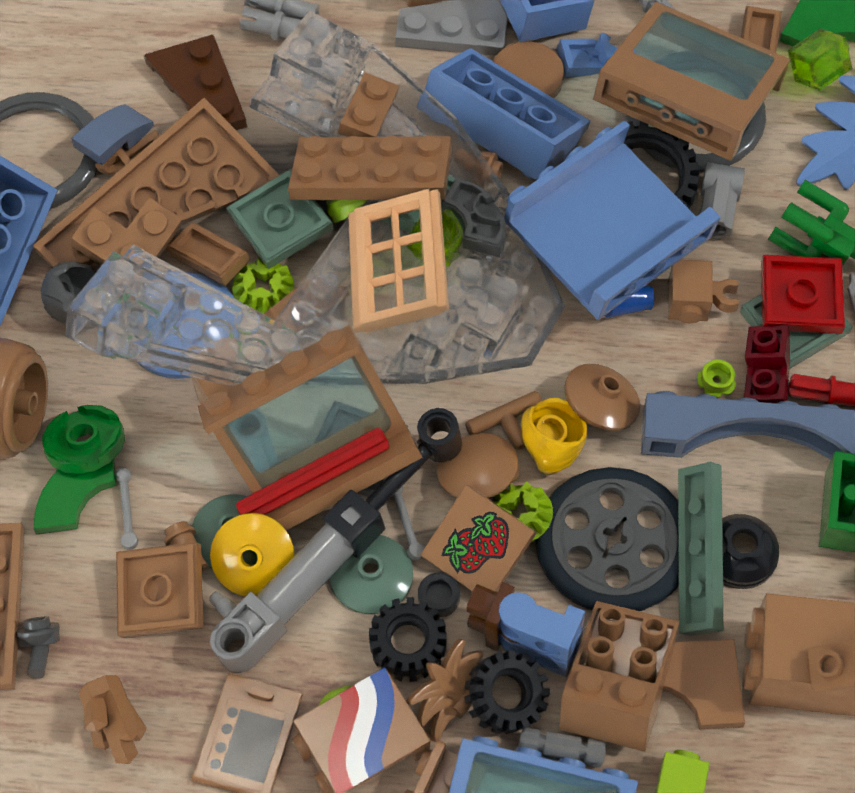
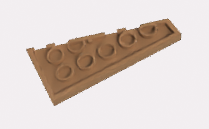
(187, 169)

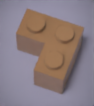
(149, 230)

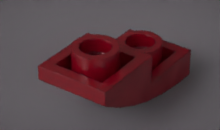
(767, 363)

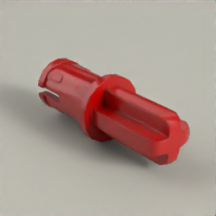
(822, 390)

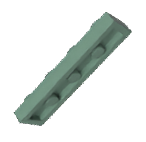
(700, 549)

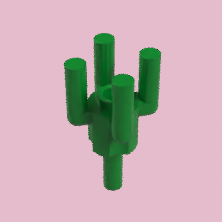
(829, 235)

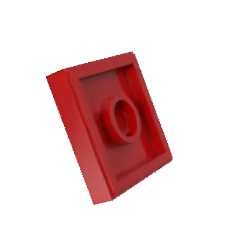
(803, 293)

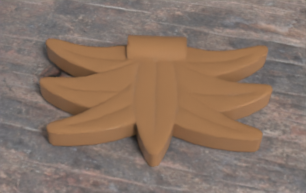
(445, 691)

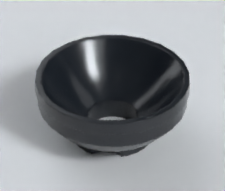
(751, 568)

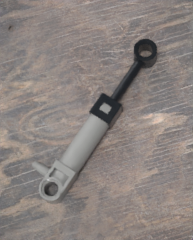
(347, 532)

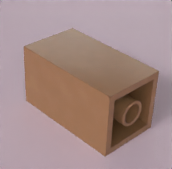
(780, 644)

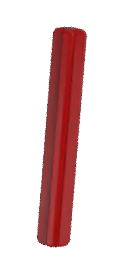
(315, 473)

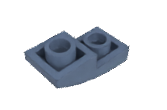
(110, 132)

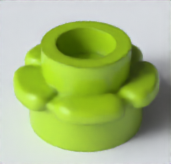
(721, 370)

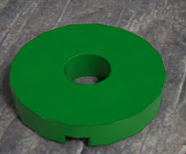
(88, 455)

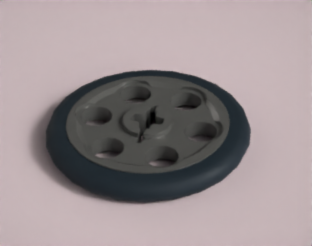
(586, 586)

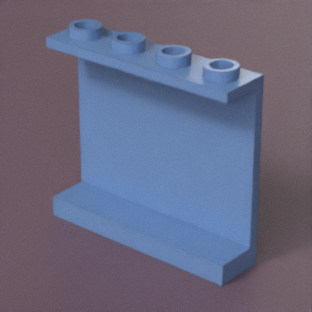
(605, 222)

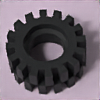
(401, 615)
(531, 687)

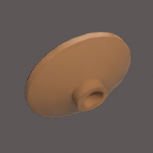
(602, 397)

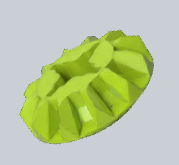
(262, 300)
(535, 501)

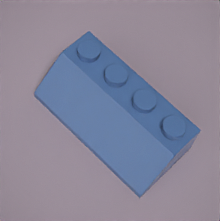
(506, 112)
(23, 210)

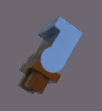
(526, 627)

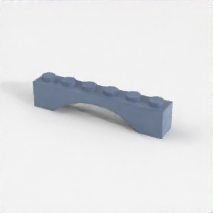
(681, 424)

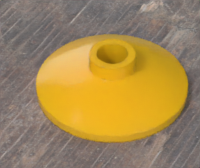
(253, 533)

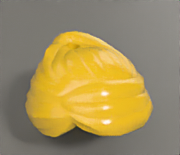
(553, 434)

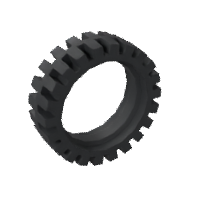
(673, 148)

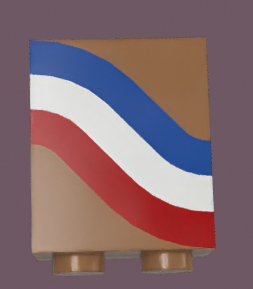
(359, 734)

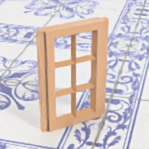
(433, 258)

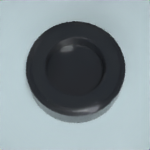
(440, 592)

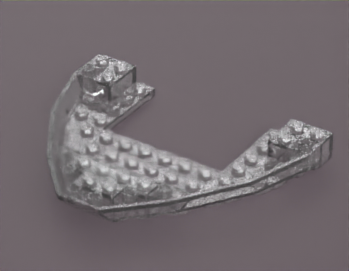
(174, 321)

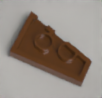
(199, 72)

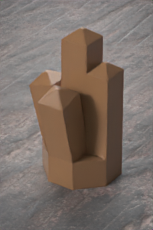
(111, 717)

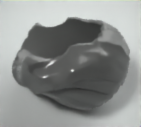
(62, 287)

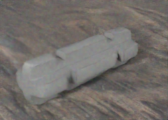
(564, 746)

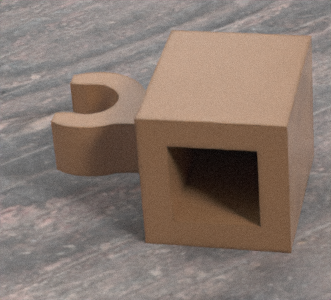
(694, 291)

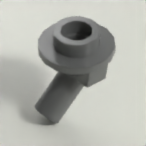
(38, 634)

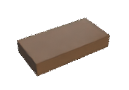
(761, 27)
(208, 253)

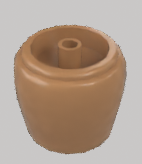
(21, 396)

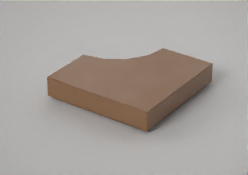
(708, 681)

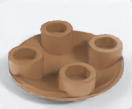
(483, 463)

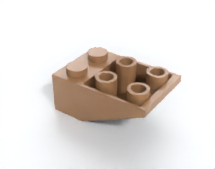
(618, 676)

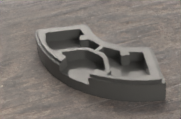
(479, 217)

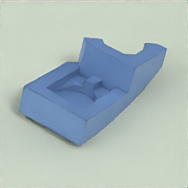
(584, 56)

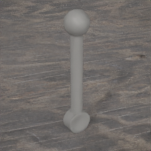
(128, 539)
(415, 547)

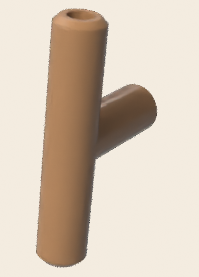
(505, 416)

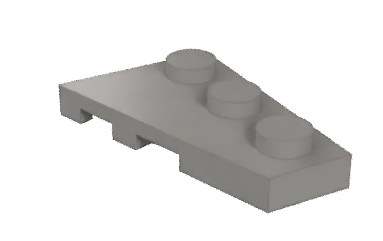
(454, 26)

